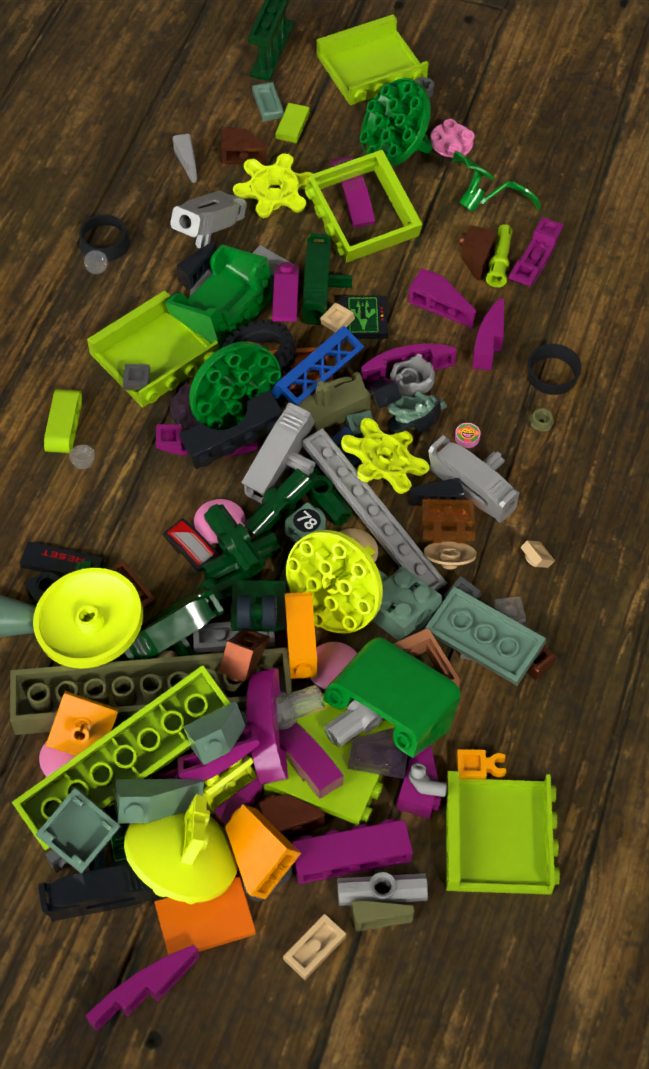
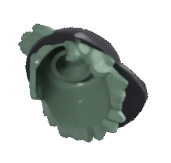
(415, 413)

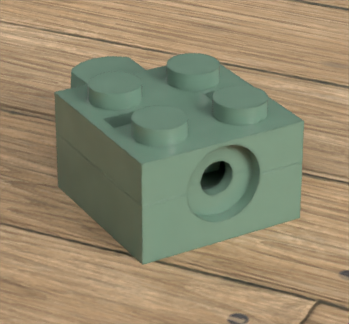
(406, 604)

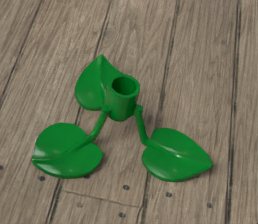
(474, 194)

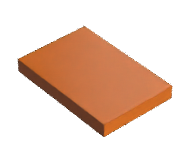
(207, 922)

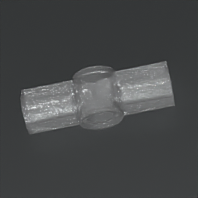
(295, 705)

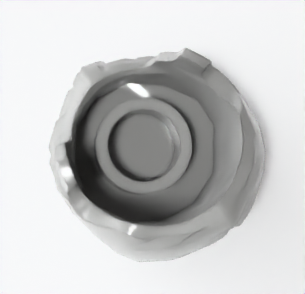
(413, 376)

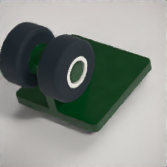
(258, 605)

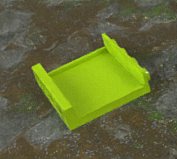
(368, 58)
(153, 339)
(352, 798)
(500, 835)

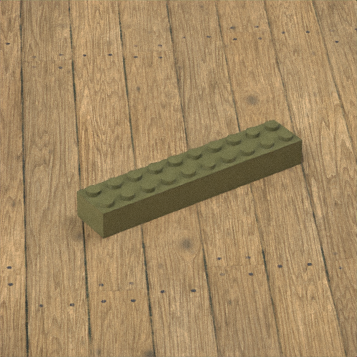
(123, 685)

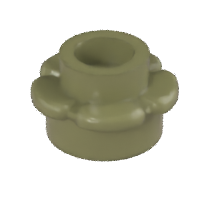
(541, 415)

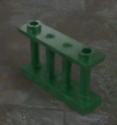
(271, 36)

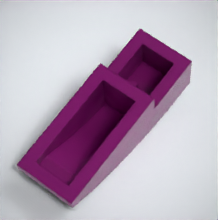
(489, 337)
(310, 761)

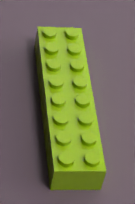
(129, 751)

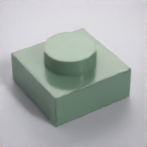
(354, 420)

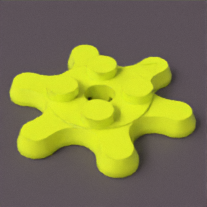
(275, 175)
(388, 446)

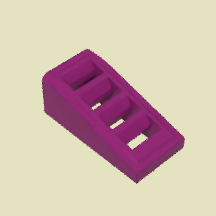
(247, 795)

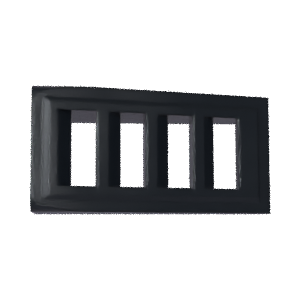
(195, 266)
(383, 391)
(441, 490)

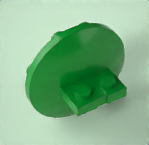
(397, 121)
(230, 380)

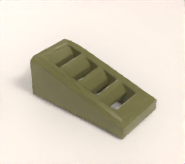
(374, 915)

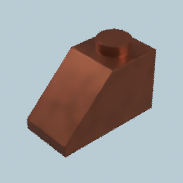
(240, 146)
(477, 249)
(243, 654)
(291, 814)

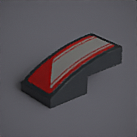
(190, 543)

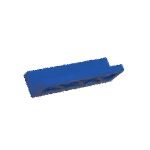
(299, 374)

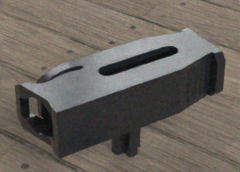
(94, 891)

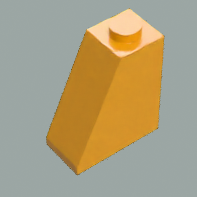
(301, 635)
(259, 850)

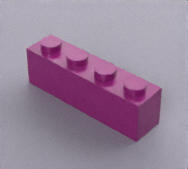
(352, 851)

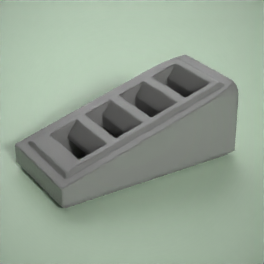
(185, 154)

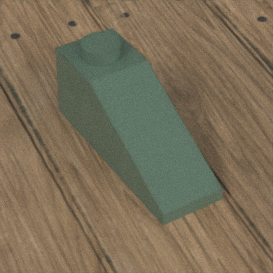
(153, 798)

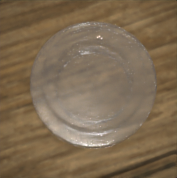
(95, 262)
(82, 456)

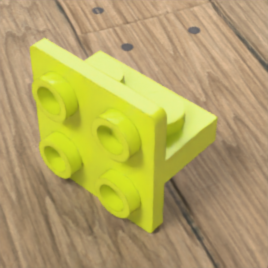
(228, 782)

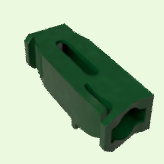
(318, 279)
(174, 625)

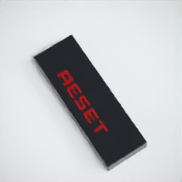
(54, 559)

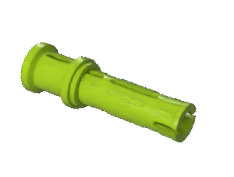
(499, 262)

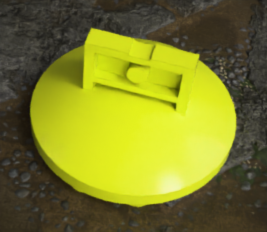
(341, 580)
(183, 854)

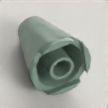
(15, 617)

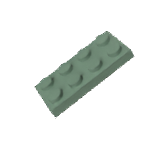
(486, 635)

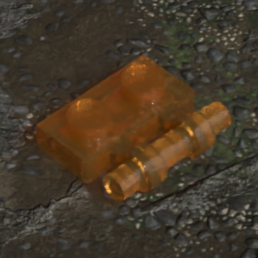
(448, 514)

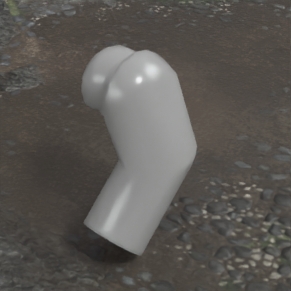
(423, 783)

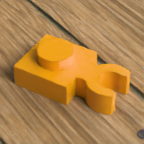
(475, 764)

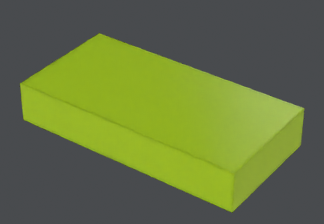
(292, 123)

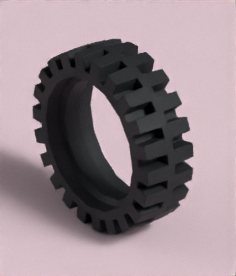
(271, 332)

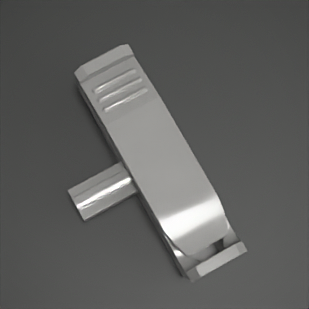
(207, 215)
(280, 453)
(478, 477)

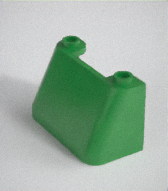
(228, 298)
(400, 691)

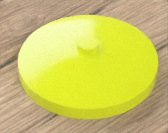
(88, 618)

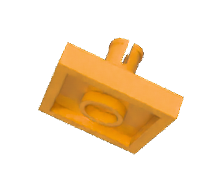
(80, 724)

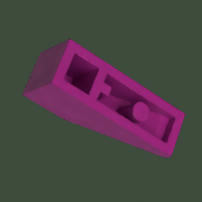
(285, 292)
(440, 297)
(410, 799)

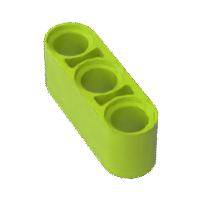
(63, 421)

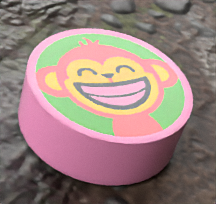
(467, 435)

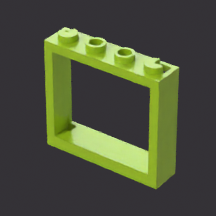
(379, 163)

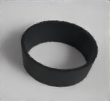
(112, 252)
(559, 352)

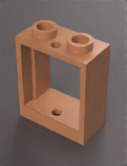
(425, 642)

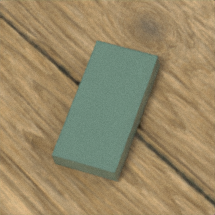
(267, 101)

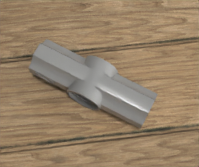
(351, 723)
(402, 888)

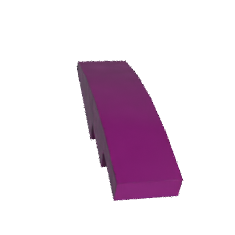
(192, 768)
(153, 981)

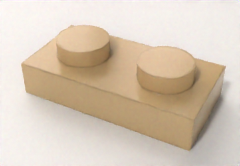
(314, 947)

